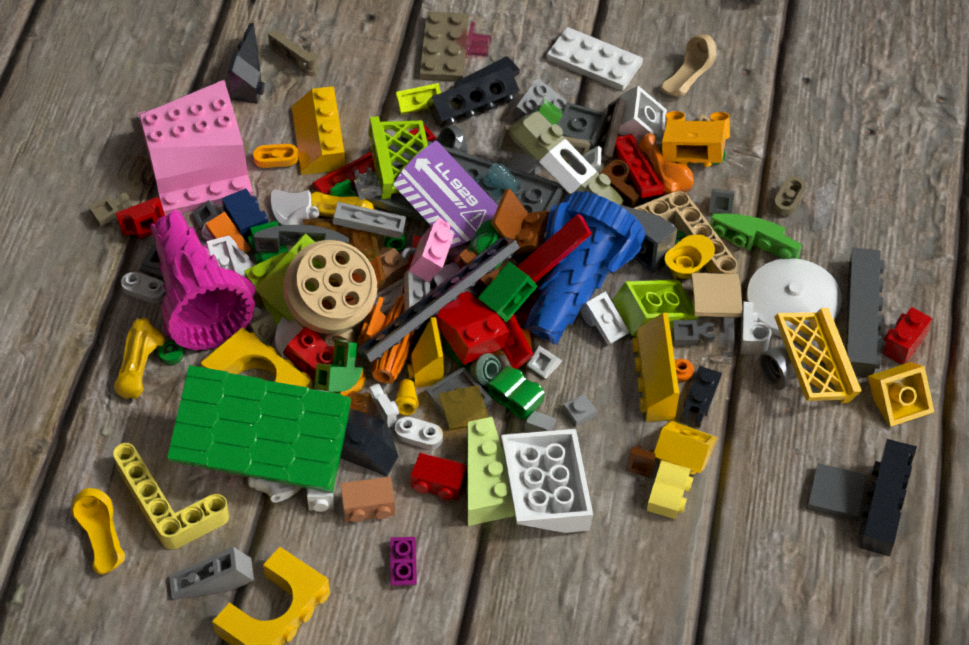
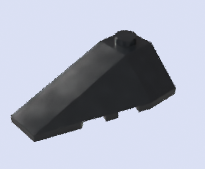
(245, 70)

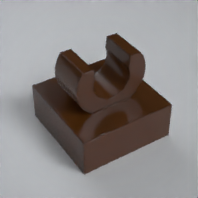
(641, 461)

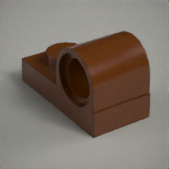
(618, 183)

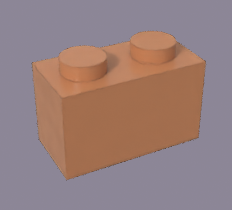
(368, 499)

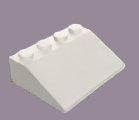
(548, 480)

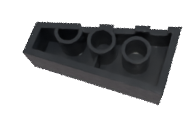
(886, 497)

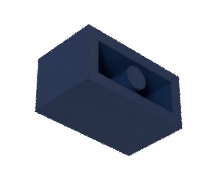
(244, 211)

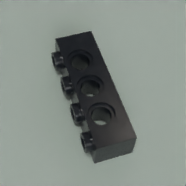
(501, 80)

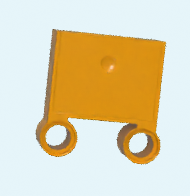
(695, 140)

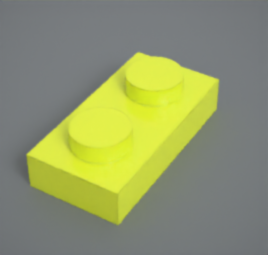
(416, 98)

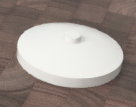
(792, 288)

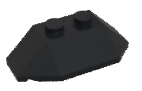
(368, 443)

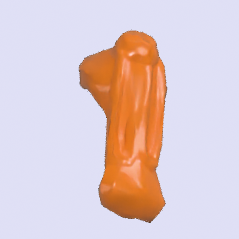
(671, 175)

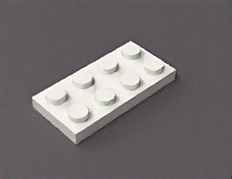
(594, 59)

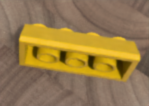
(318, 132)
(656, 369)

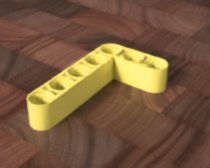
(157, 503)

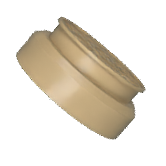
(307, 305)

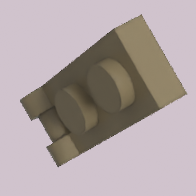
(293, 53)

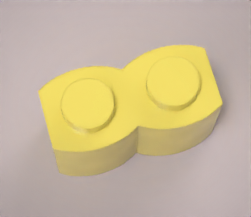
(669, 489)

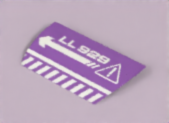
(445, 191)

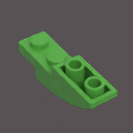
(751, 231)

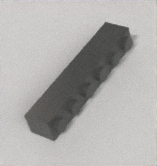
(863, 309)

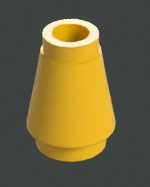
(407, 398)

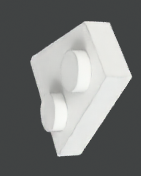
(229, 254)

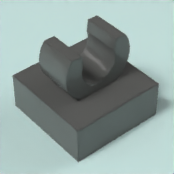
(721, 201)

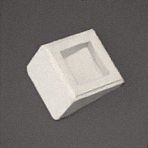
(543, 362)

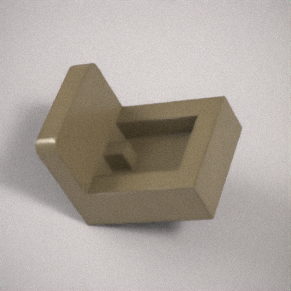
(262, 324)

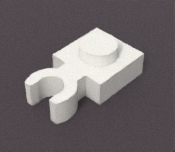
(386, 409)

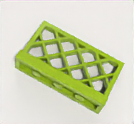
(381, 153)

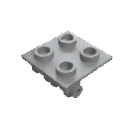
(534, 96)

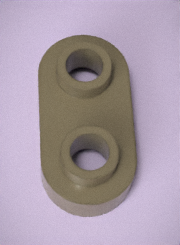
(788, 200)

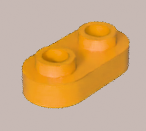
(275, 155)

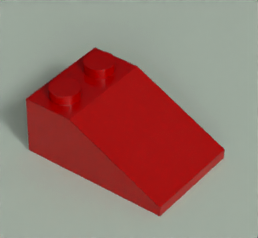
(471, 327)

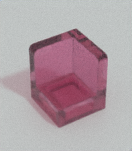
(478, 43)

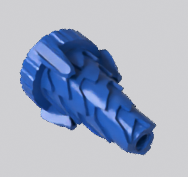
(574, 279)

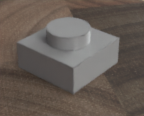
(580, 410)

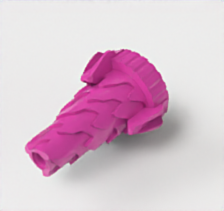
(201, 300)

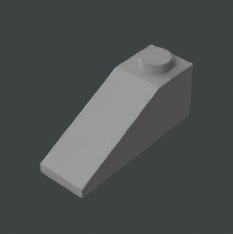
(213, 575)

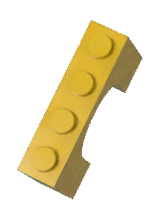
(247, 352)
(295, 577)

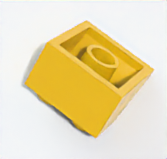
(901, 393)
(685, 446)

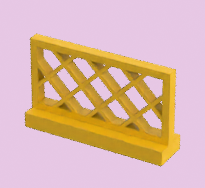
(831, 353)

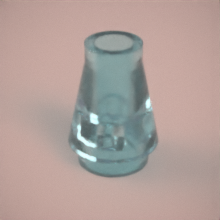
(501, 177)

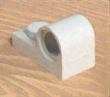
(604, 315)
(754, 335)

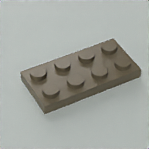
(444, 46)

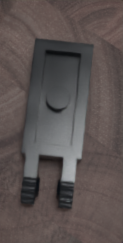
(701, 394)

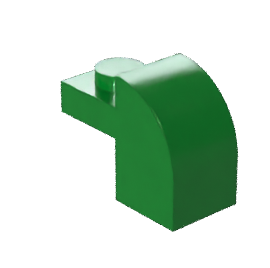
(342, 373)

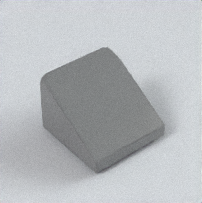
(539, 423)

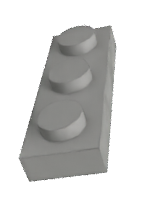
(369, 220)

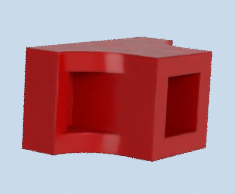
(138, 218)

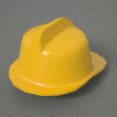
(689, 256)

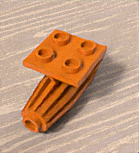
(390, 364)

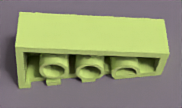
(487, 475)

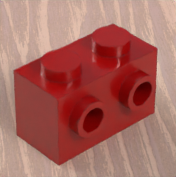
(907, 335)
(308, 350)

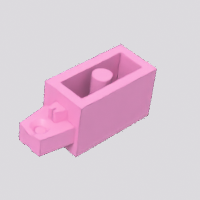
(432, 250)

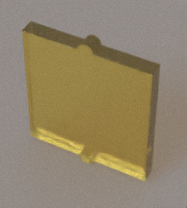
(463, 406)

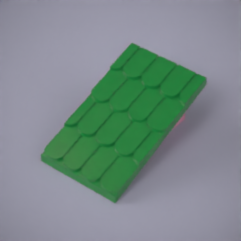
(259, 429)

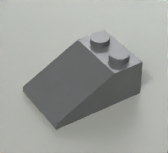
(658, 239)

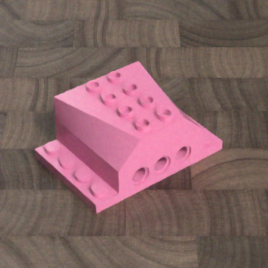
(195, 149)

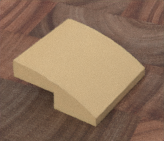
(716, 295)

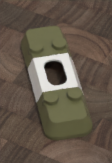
(545, 142)

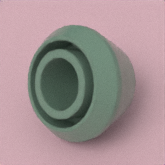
(485, 369)

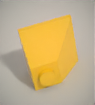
(427, 358)

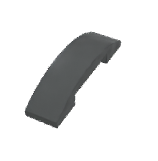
(271, 238)

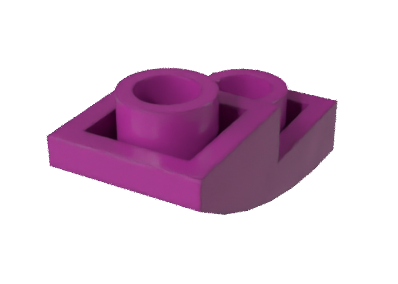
(403, 561)

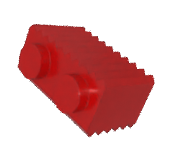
(438, 476)

